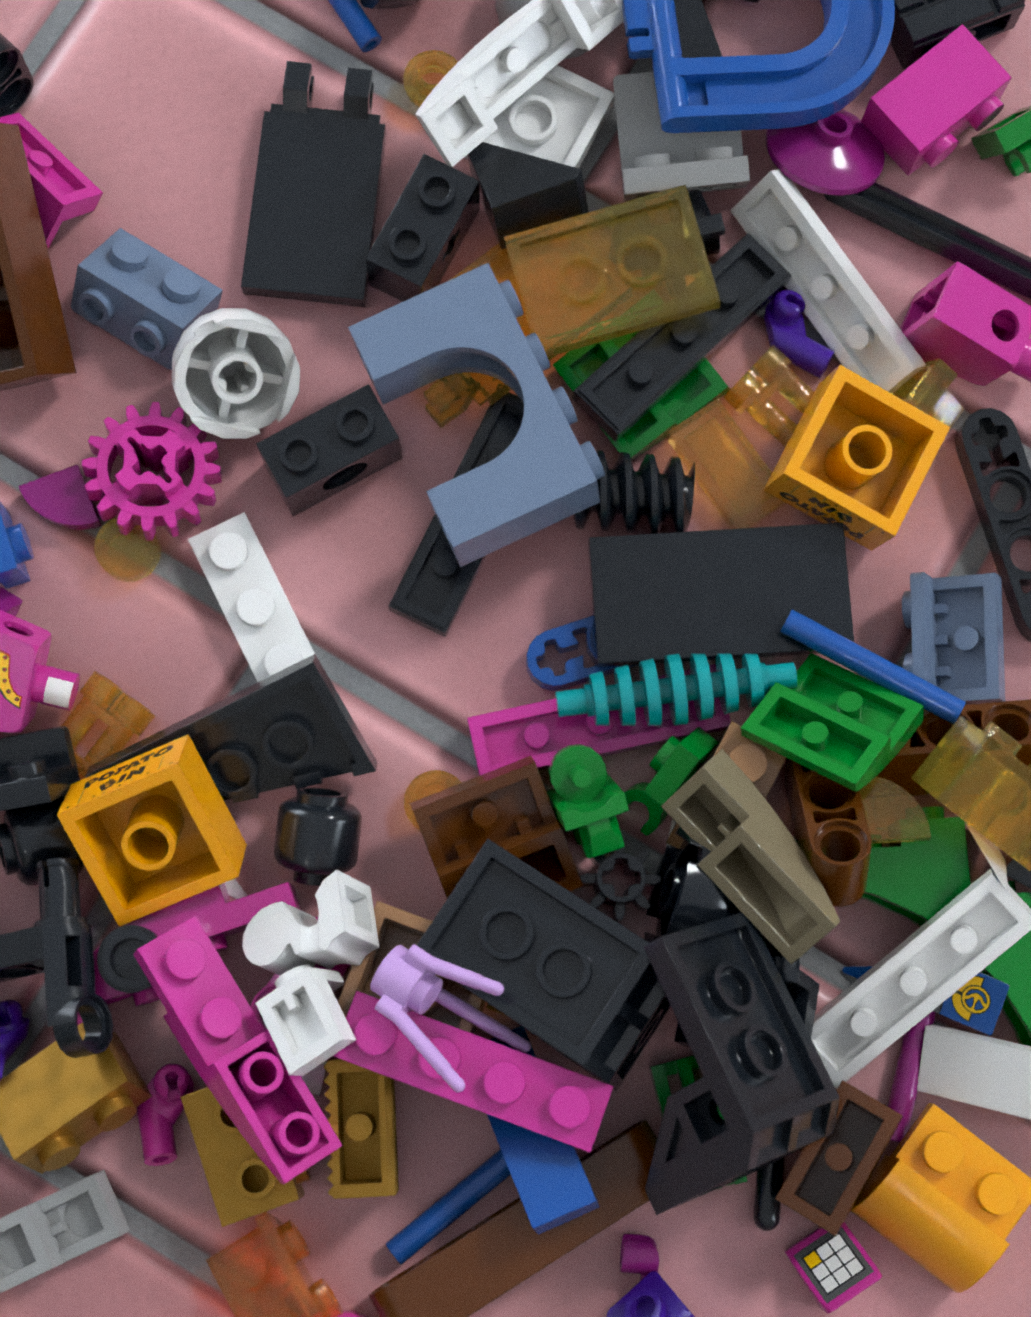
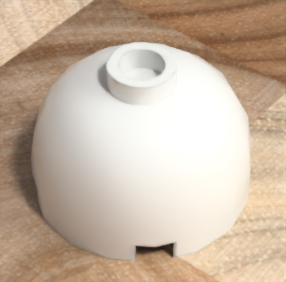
(234, 373)

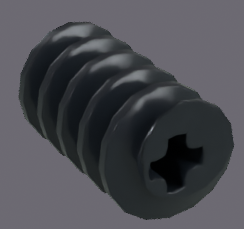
(642, 494)

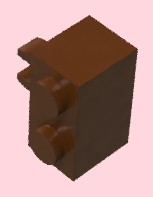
(837, 1167)

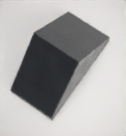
(525, 189)

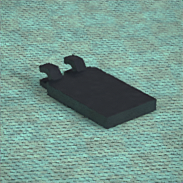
(315, 194)

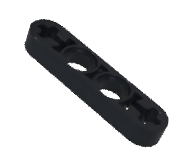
(1000, 527)

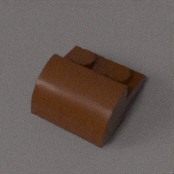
(501, 807)

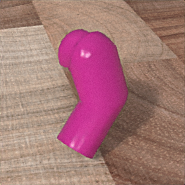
(161, 1112)

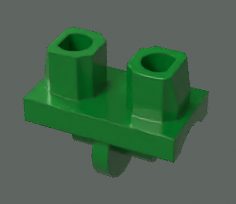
(586, 799)

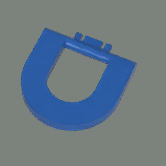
(760, 89)

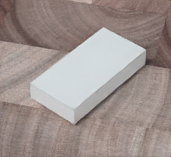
(976, 1070)

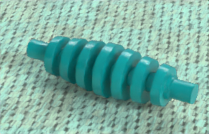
(675, 689)

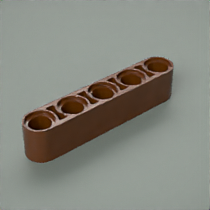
(506, 1248)

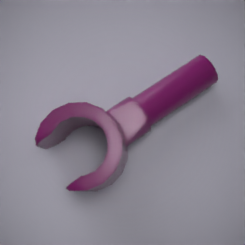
(638, 1255)

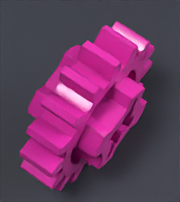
(157, 444)

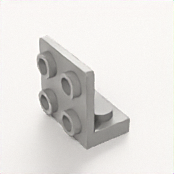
(664, 160)

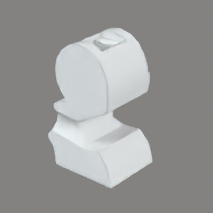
(343, 934)

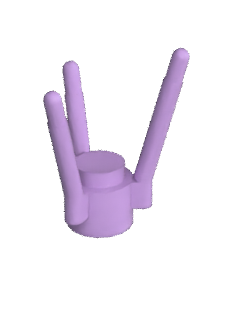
(409, 983)

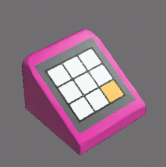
(833, 1266)

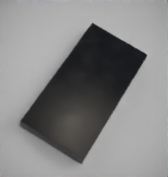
(716, 591)

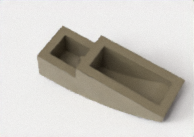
(753, 856)

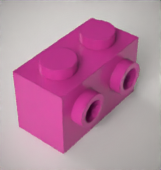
(937, 101)

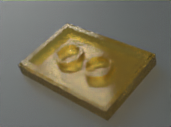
(613, 271)

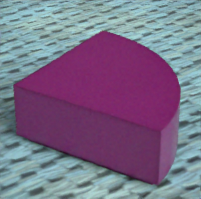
(62, 499)

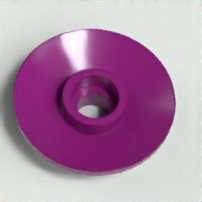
(828, 155)

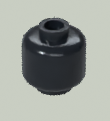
(317, 834)
(33, 836)

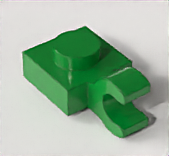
(674, 767)

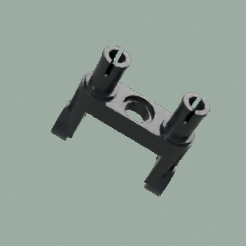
(63, 951)

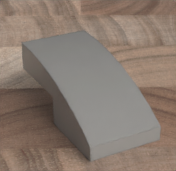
(58, 1229)

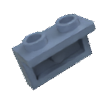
(141, 295)
(957, 634)

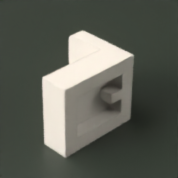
(306, 1018)

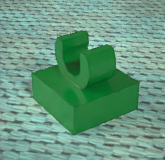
(1008, 138)

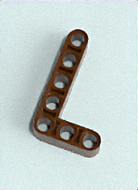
(832, 818)

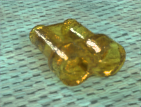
(760, 383)
(115, 708)

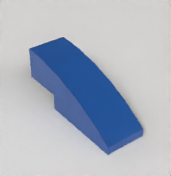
(544, 1171)

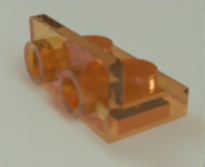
(267, 1276)

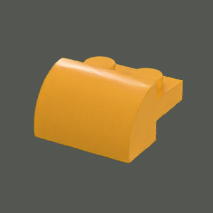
(945, 1199)

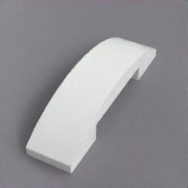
(506, 65)

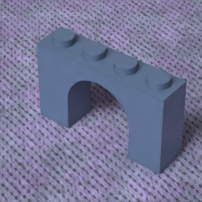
(474, 328)

